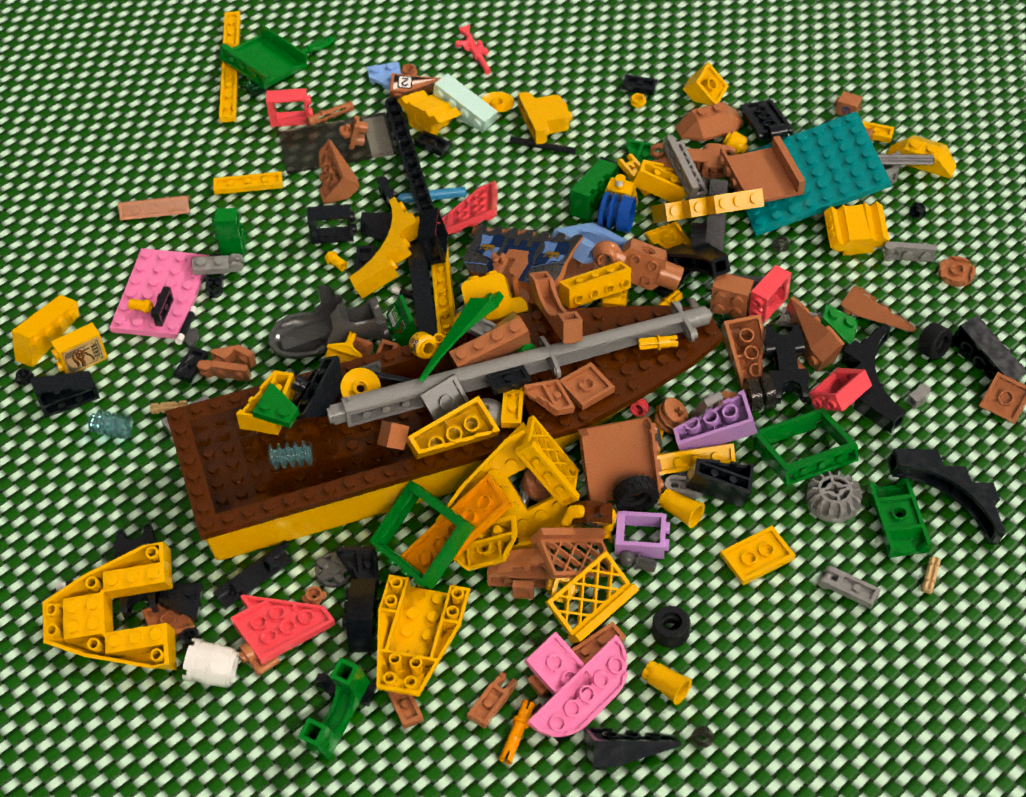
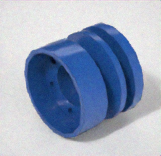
(617, 212)

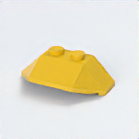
(943, 161)
(491, 546)

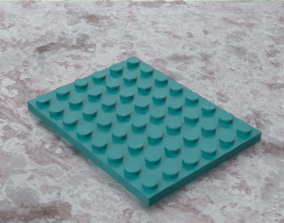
(837, 169)

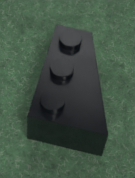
(64, 391)

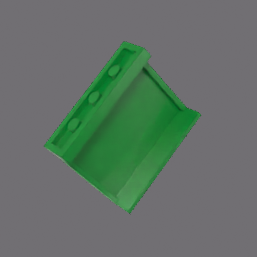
(265, 58)

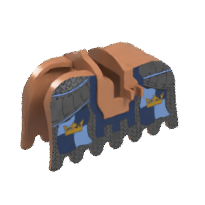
(522, 254)

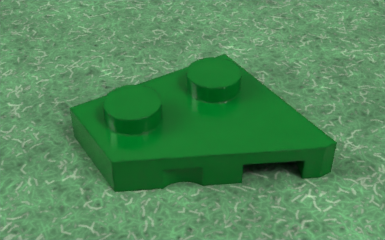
(639, 149)
(841, 323)
(276, 408)

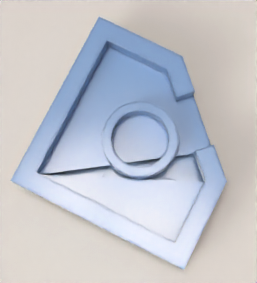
(382, 73)

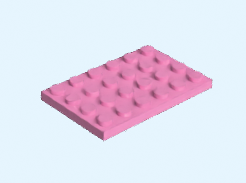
(149, 275)

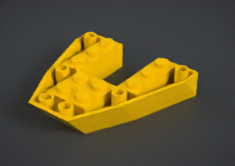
(82, 612)

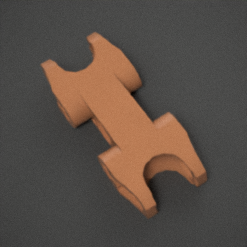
(704, 159)

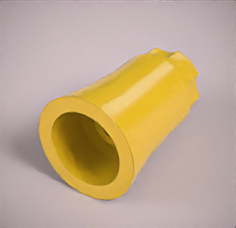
(682, 507)
(667, 681)

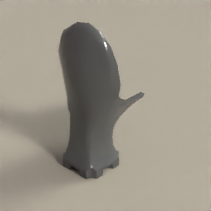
(330, 322)

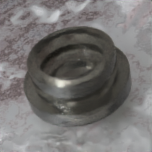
(781, 244)
(702, 731)

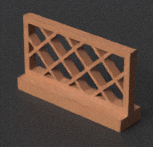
(570, 539)

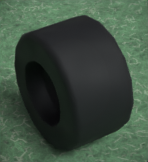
(934, 341)
(667, 637)

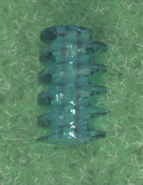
(110, 424)
(290, 455)

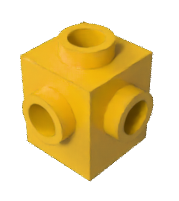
(552, 584)

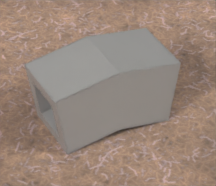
(919, 396)

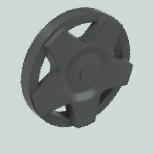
(331, 569)

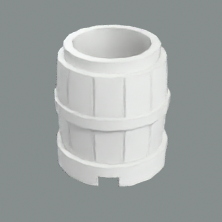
(210, 663)

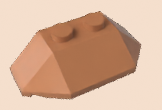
(709, 122)

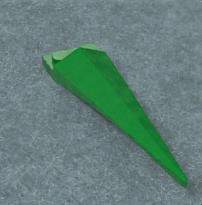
(471, 314)

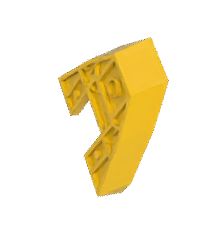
(501, 465)

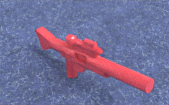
(476, 50)

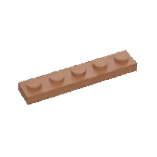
(584, 651)

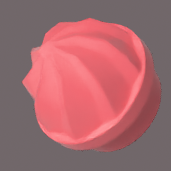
(639, 407)

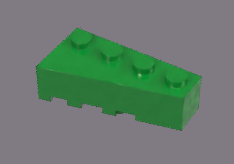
(589, 190)

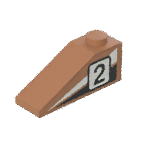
(407, 84)

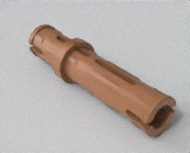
(313, 120)

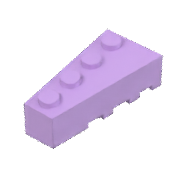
(717, 425)

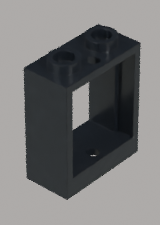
(331, 234)
(433, 236)

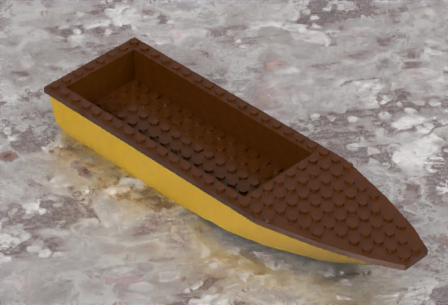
(251, 506)

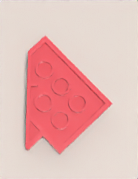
(475, 208)
(278, 625)

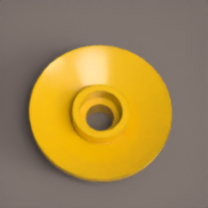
(499, 101)
(359, 377)

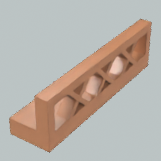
(154, 207)

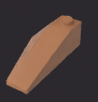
(336, 177)
(864, 305)
(820, 342)
(745, 345)

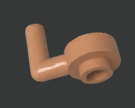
(247, 655)

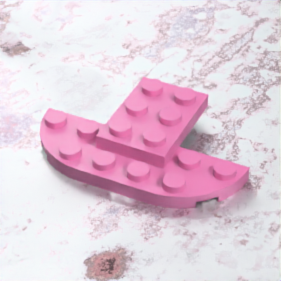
(577, 688)

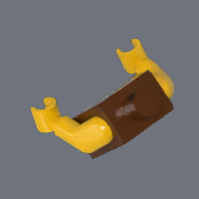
(590, 515)

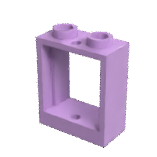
(646, 549)

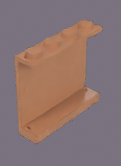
(765, 169)
(616, 453)

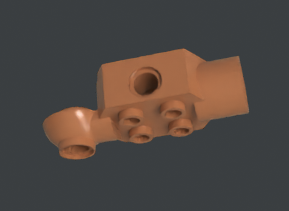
(647, 263)

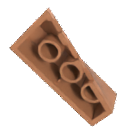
(498, 342)

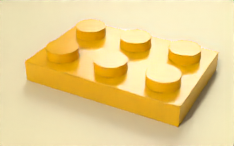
(757, 555)

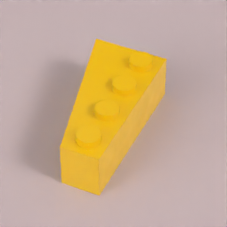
(35, 334)
(457, 428)

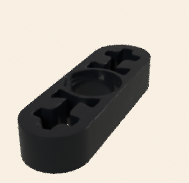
(219, 282)

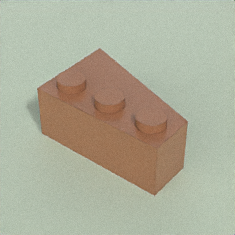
(520, 565)

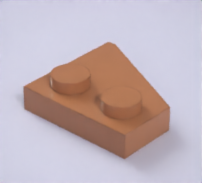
(551, 396)

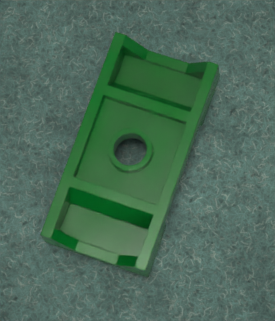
(901, 534)

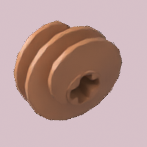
(670, 415)

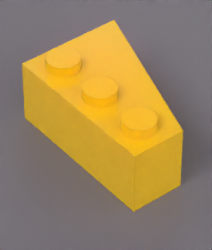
(659, 181)

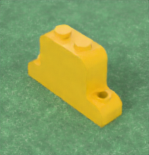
(544, 115)
(491, 283)

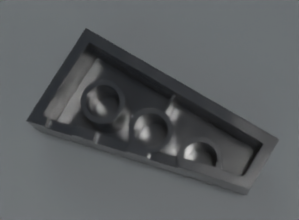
(986, 350)

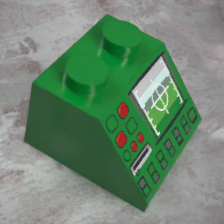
(400, 322)

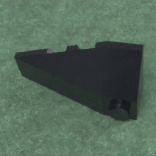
(615, 749)

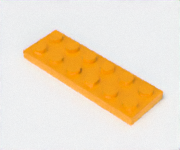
(479, 507)

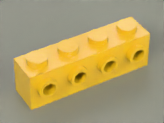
(594, 284)

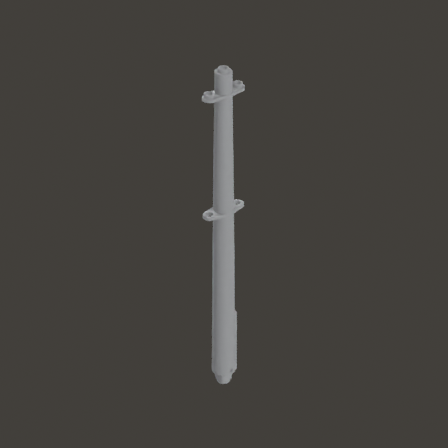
(405, 395)

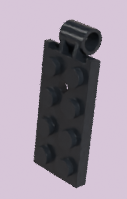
(766, 119)

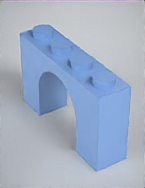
(592, 234)

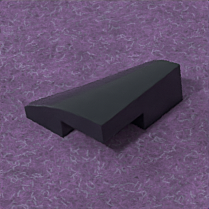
(375, 225)

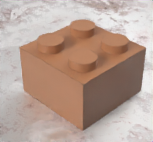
(731, 295)

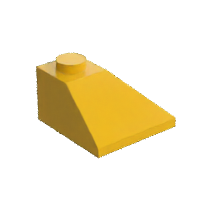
(706, 86)

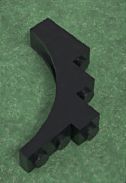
(716, 222)
(701, 259)
(875, 402)
(954, 481)

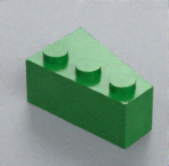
(229, 231)

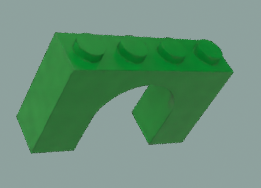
(350, 686)

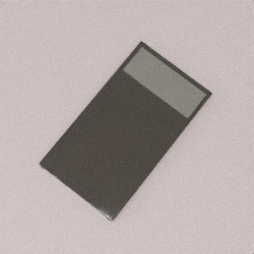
(303, 144)

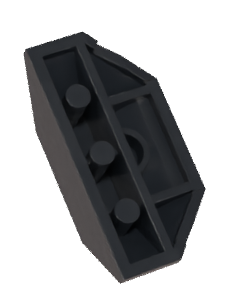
(321, 390)

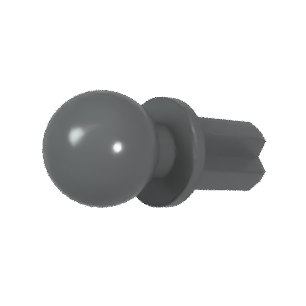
(628, 559)

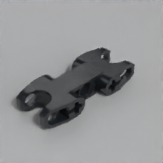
(785, 350)
(122, 546)

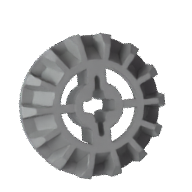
(836, 501)

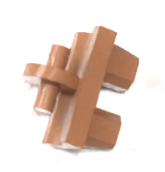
(352, 132)

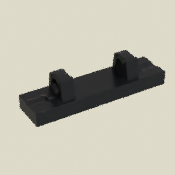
(252, 577)

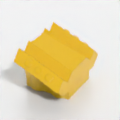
(427, 111)
(856, 228)

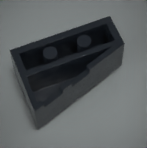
(721, 480)
(360, 614)

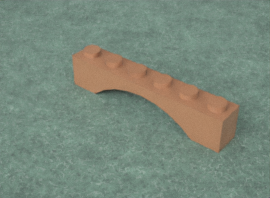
(565, 324)

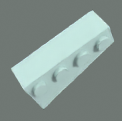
(473, 109)

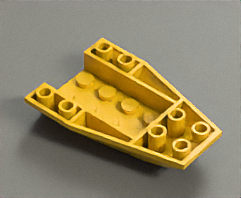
(415, 633)

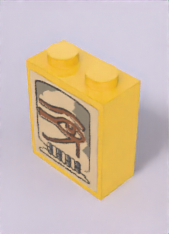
(78, 349)

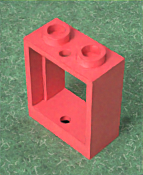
(288, 118)
(770, 293)
(839, 389)

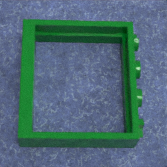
(811, 465)
(396, 517)

